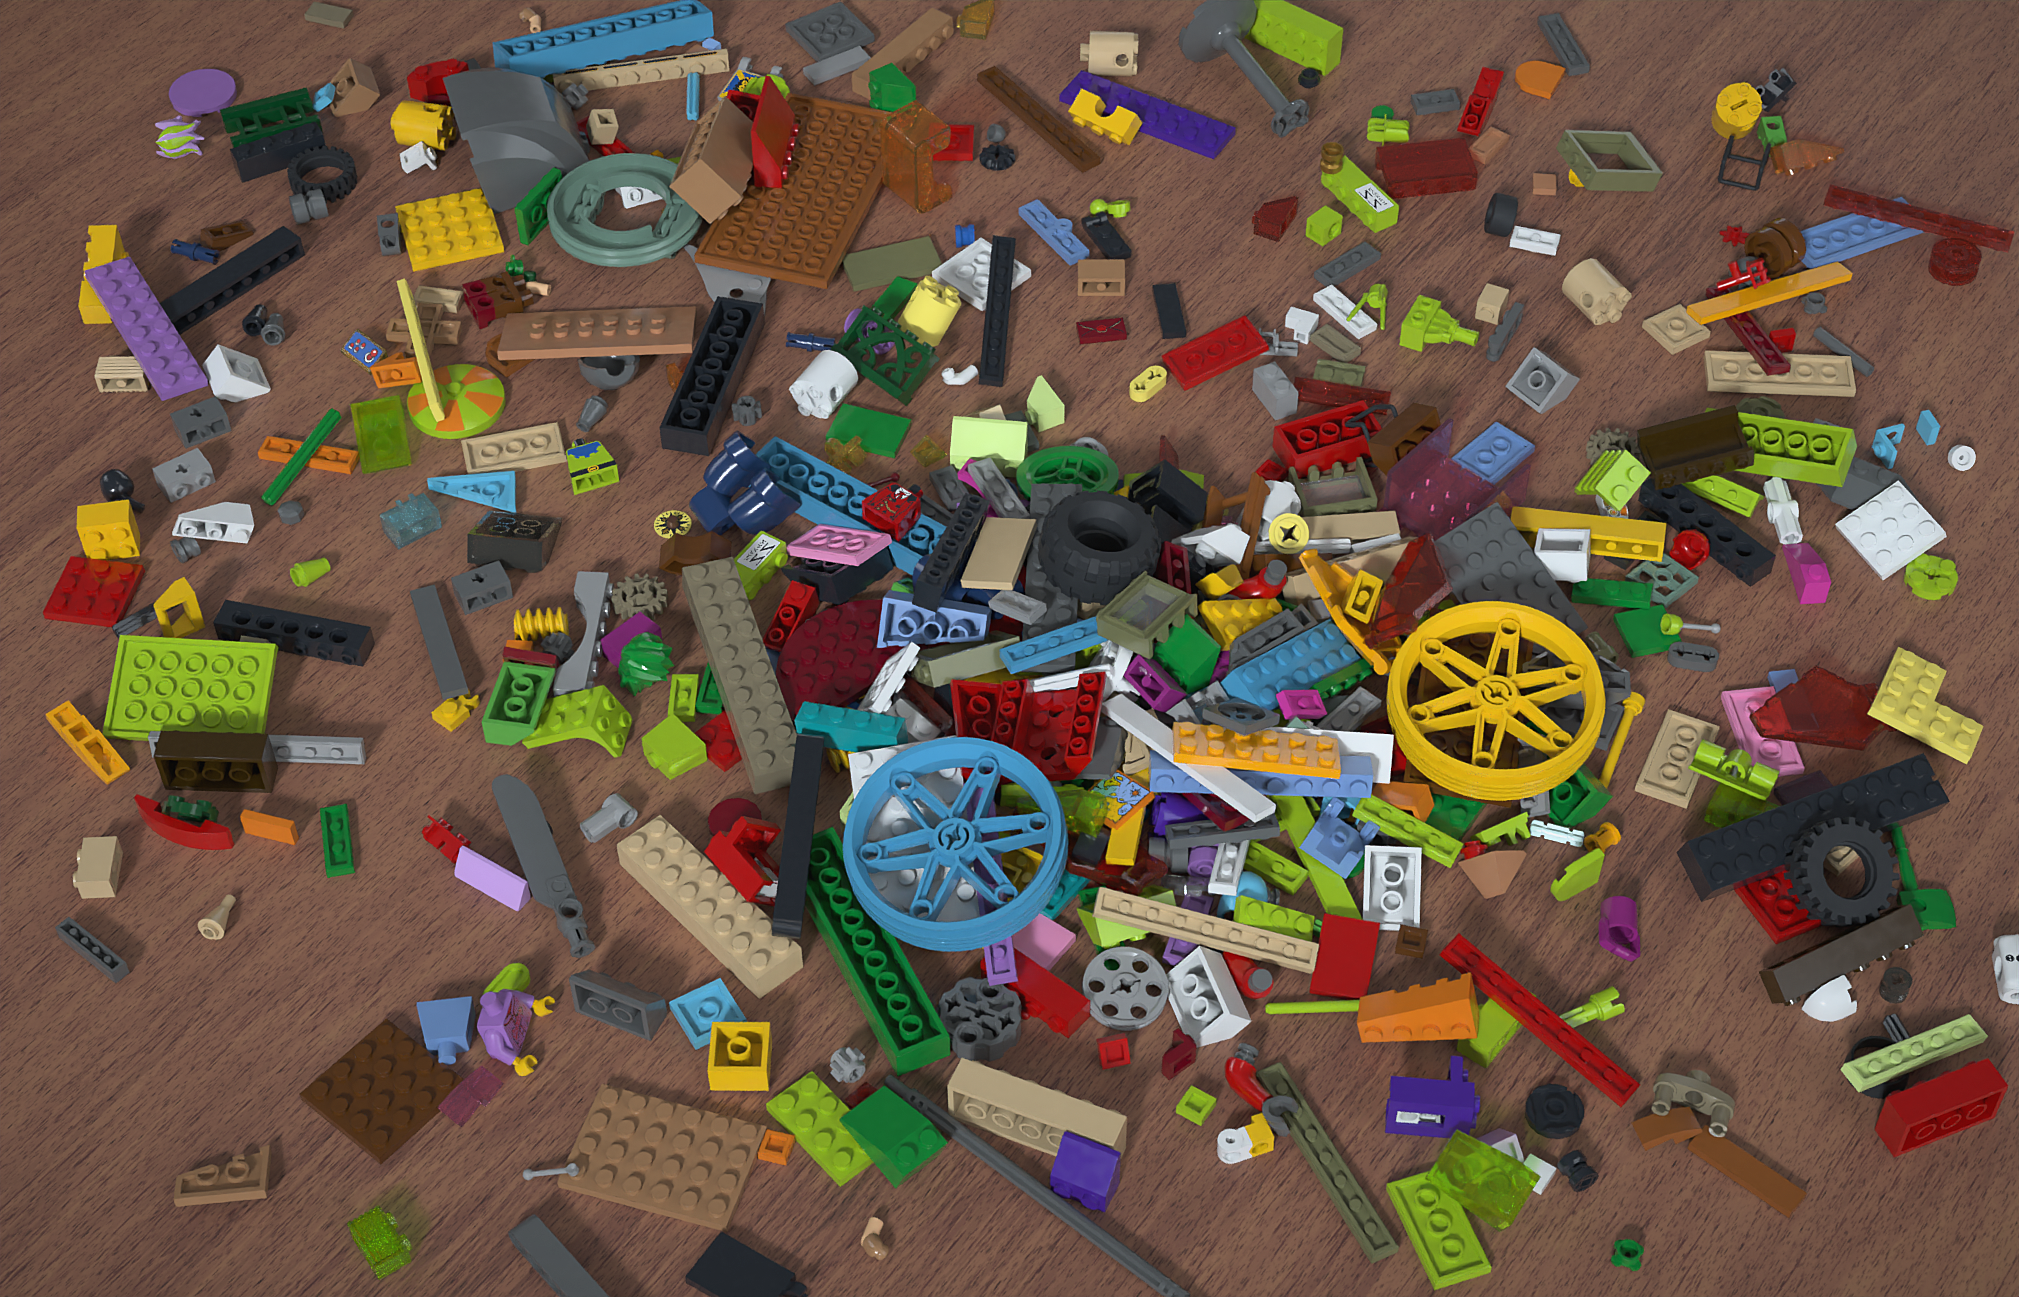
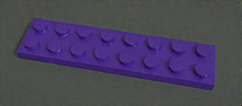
(1158, 117)

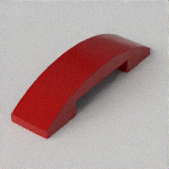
(207, 837)

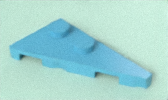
(490, 489)

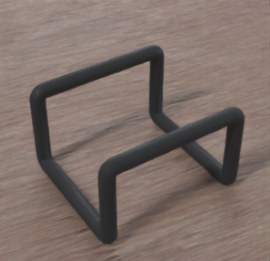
(1727, 153)
(1353, 423)

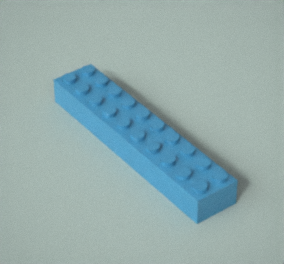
(605, 39)
(836, 500)

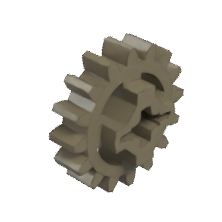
(1611, 441)
(639, 597)

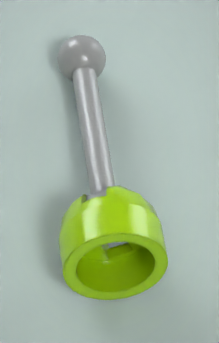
(1672, 624)

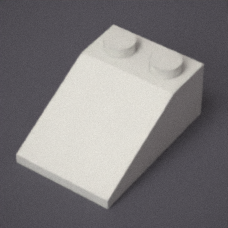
(1392, 886)

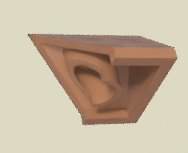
(1493, 871)

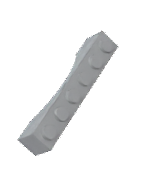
(592, 600)

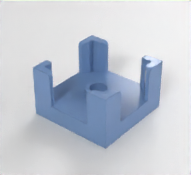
(1336, 842)

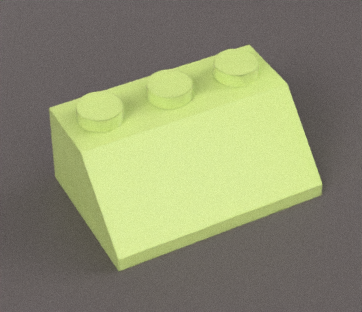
(986, 438)

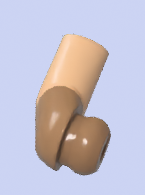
(535, 20)
(871, 1241)

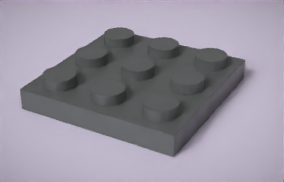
(829, 32)

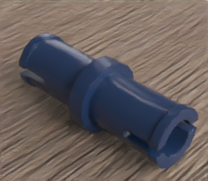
(195, 251)
(809, 342)

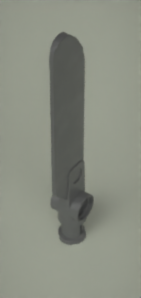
(541, 859)

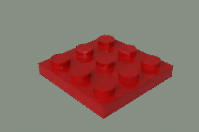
(93, 591)

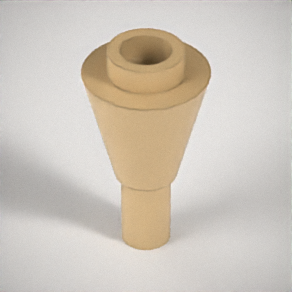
(215, 922)

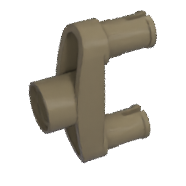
(1696, 1092)

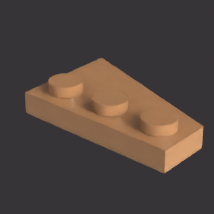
(235, 1181)

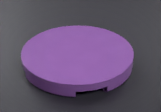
(202, 92)

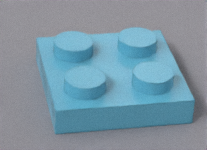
(702, 1007)

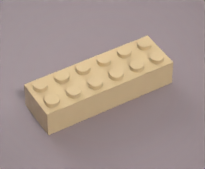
(1028, 1111)

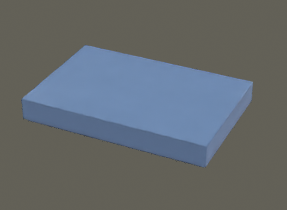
(1494, 453)

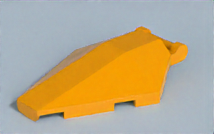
(1331, 585)

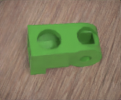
(1773, 136)

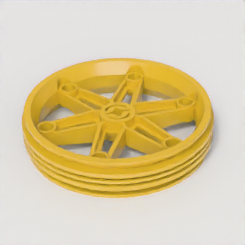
(1495, 700)

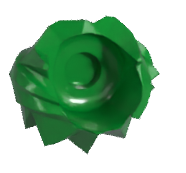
(644, 662)

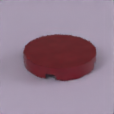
(728, 812)

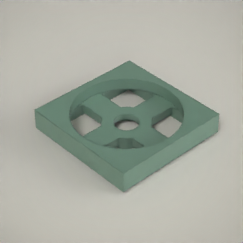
(1671, 569)

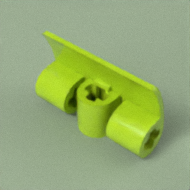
(1734, 769)

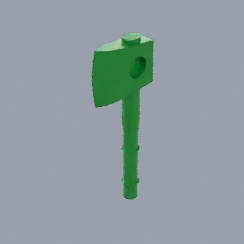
(1931, 906)

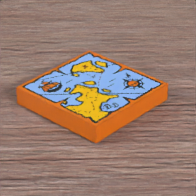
(1123, 798)

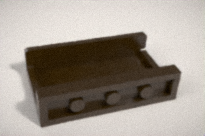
(1694, 447)

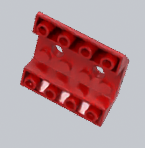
(1028, 726)

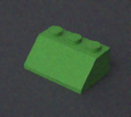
(516, 702)

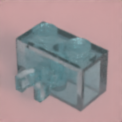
(410, 520)

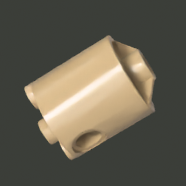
(1111, 53)
(1596, 292)

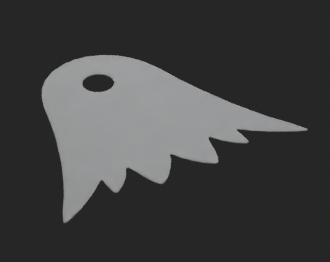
(721, 281)

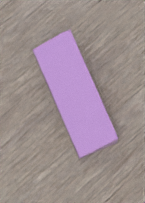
(492, 879)

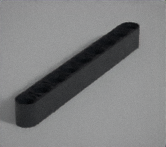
(798, 836)

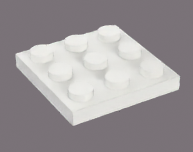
(970, 272)
(1890, 530)
(889, 680)

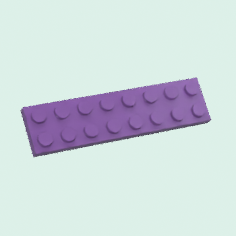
(146, 328)

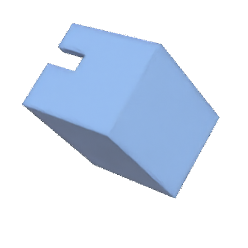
(711, 44)

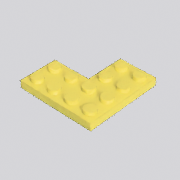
(1909, 705)

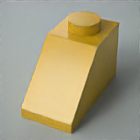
(1361, 596)

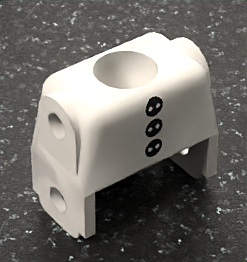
(2006, 967)

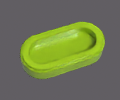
(512, 977)

